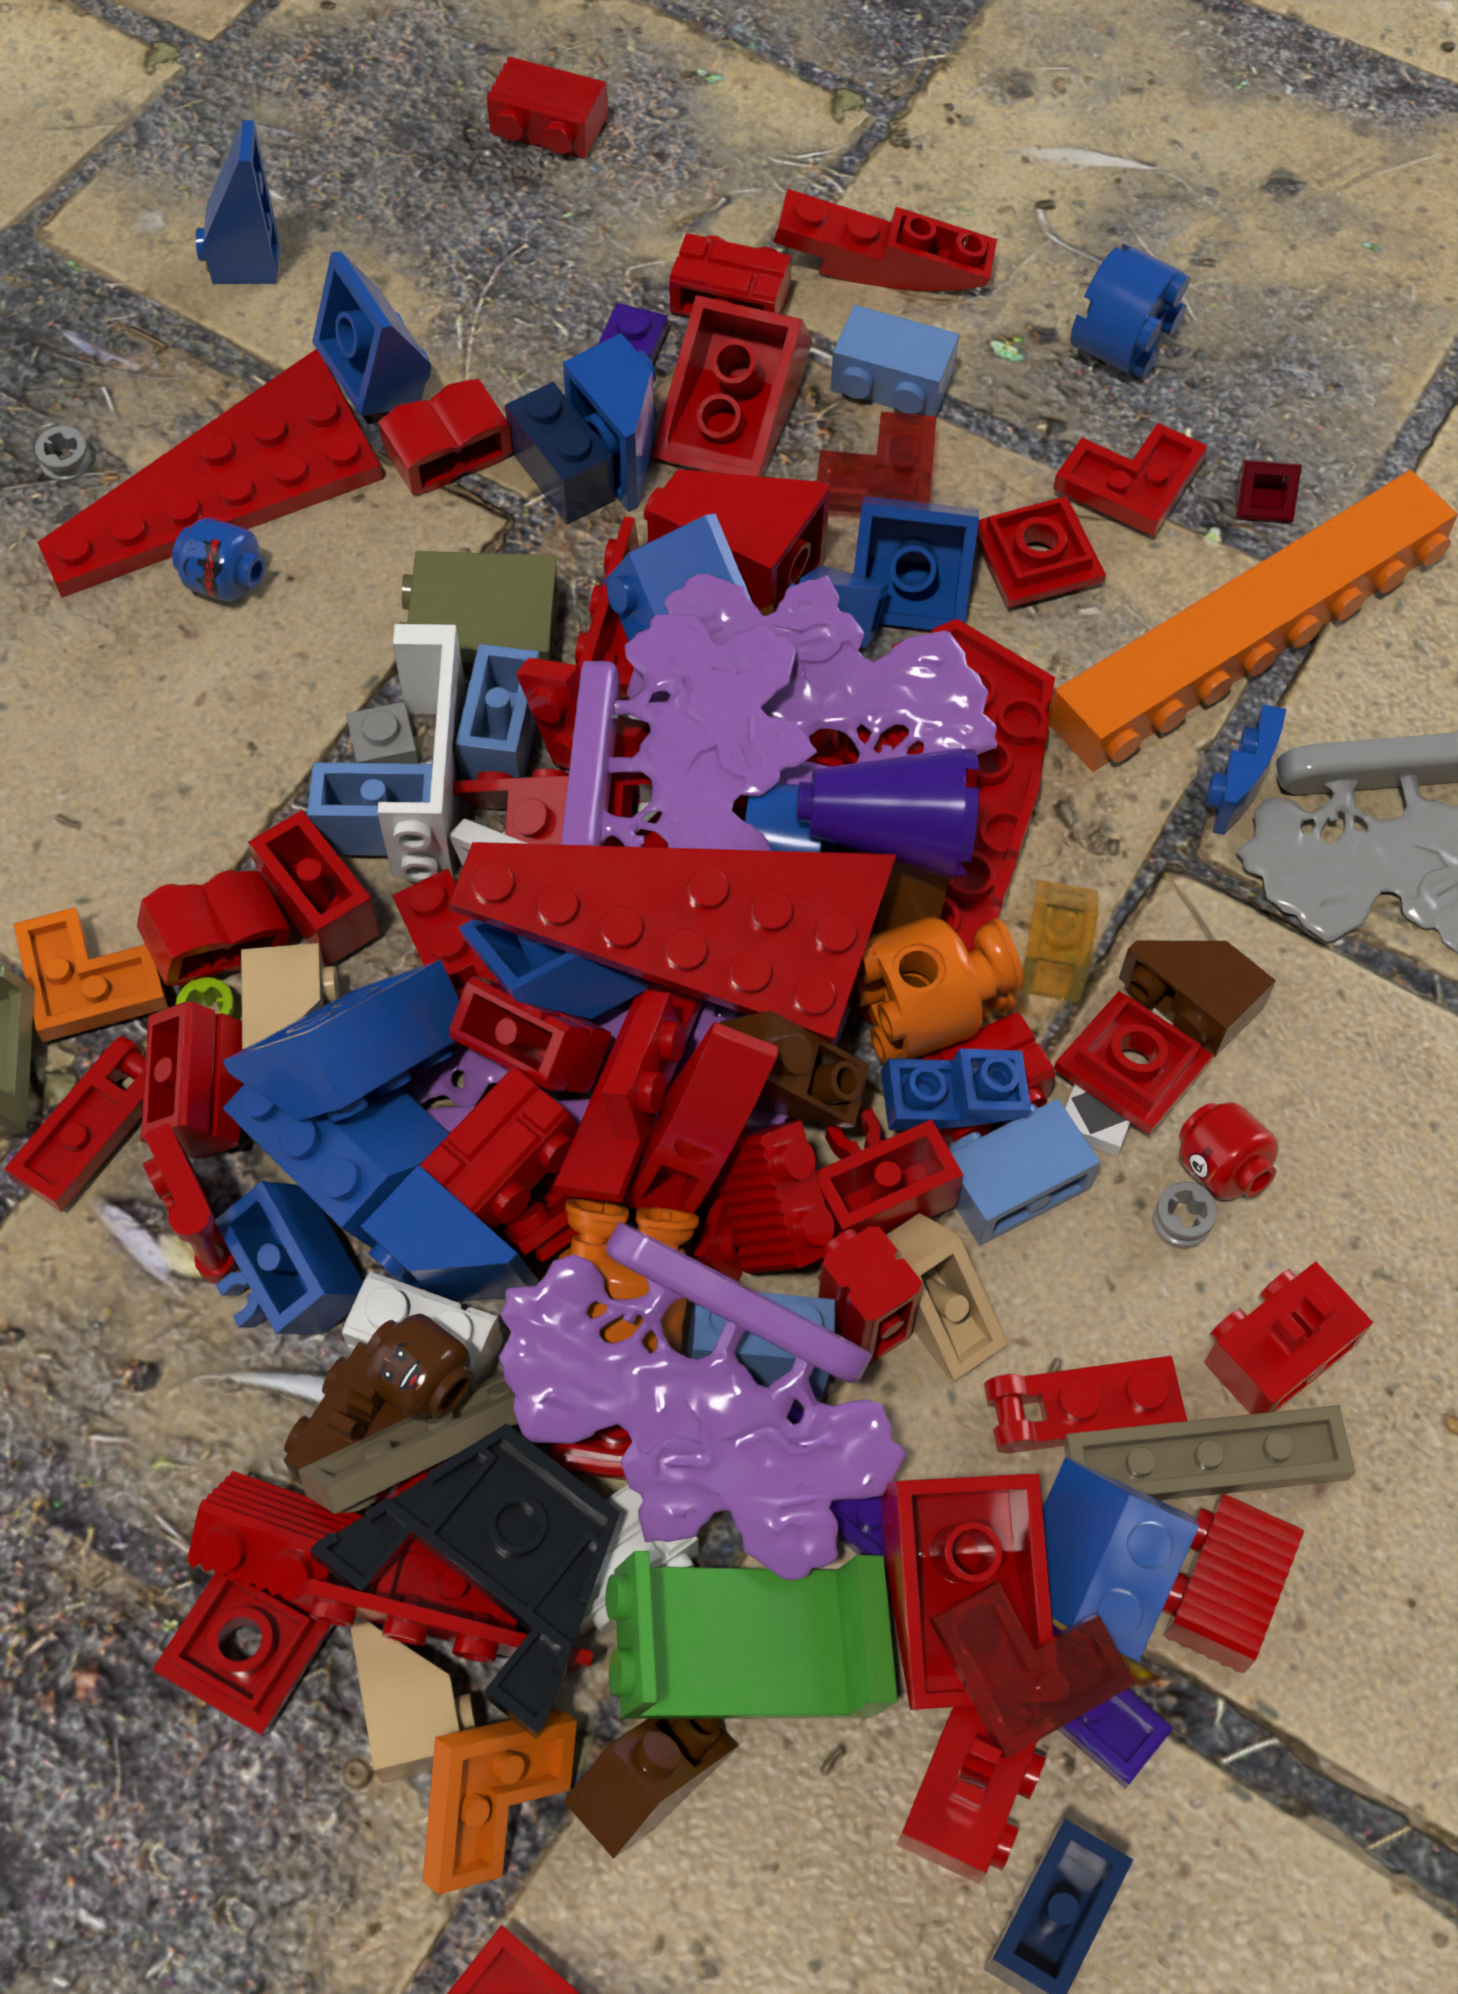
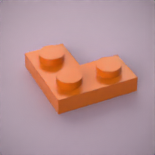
(80, 991)
(474, 1784)

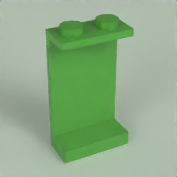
(750, 1642)

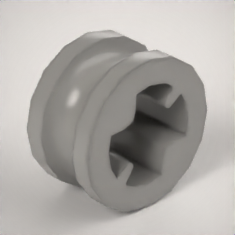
(61, 438)
(1171, 1227)

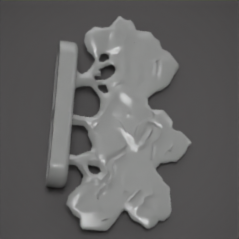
(1408, 855)

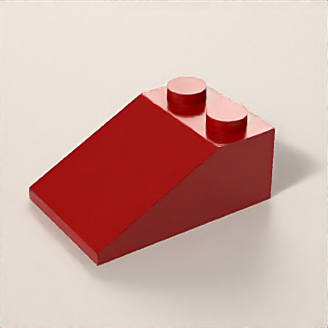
(731, 388)
(945, 1545)

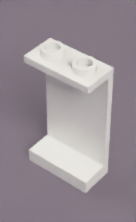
(430, 684)

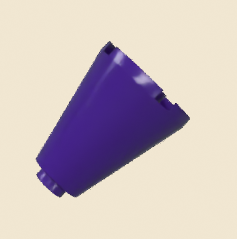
(898, 807)

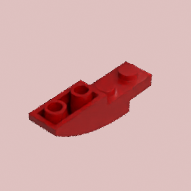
(894, 254)
(700, 1121)

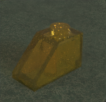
(1059, 940)

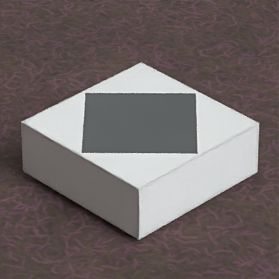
(1097, 1122)

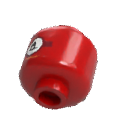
(1228, 1150)

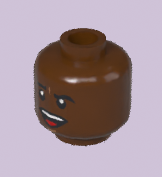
(418, 1367)

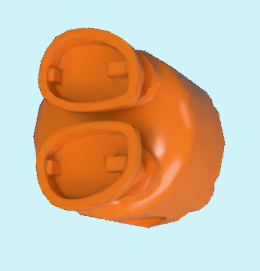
(929, 988)
(595, 1224)

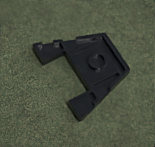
(514, 1533)

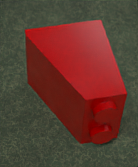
(769, 523)

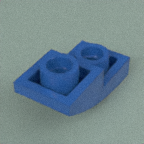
(1245, 769)
(958, 1092)

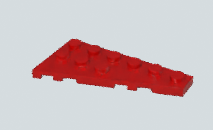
(247, 467)
(707, 922)

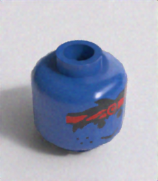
(218, 559)

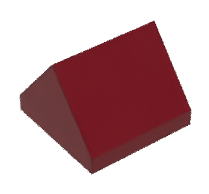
(1267, 490)

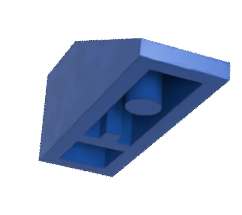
(240, 222)

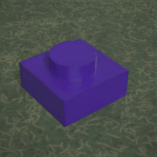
(640, 327)

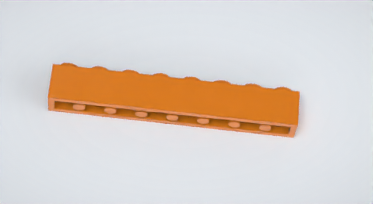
(1251, 621)

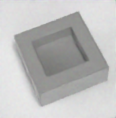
(382, 735)

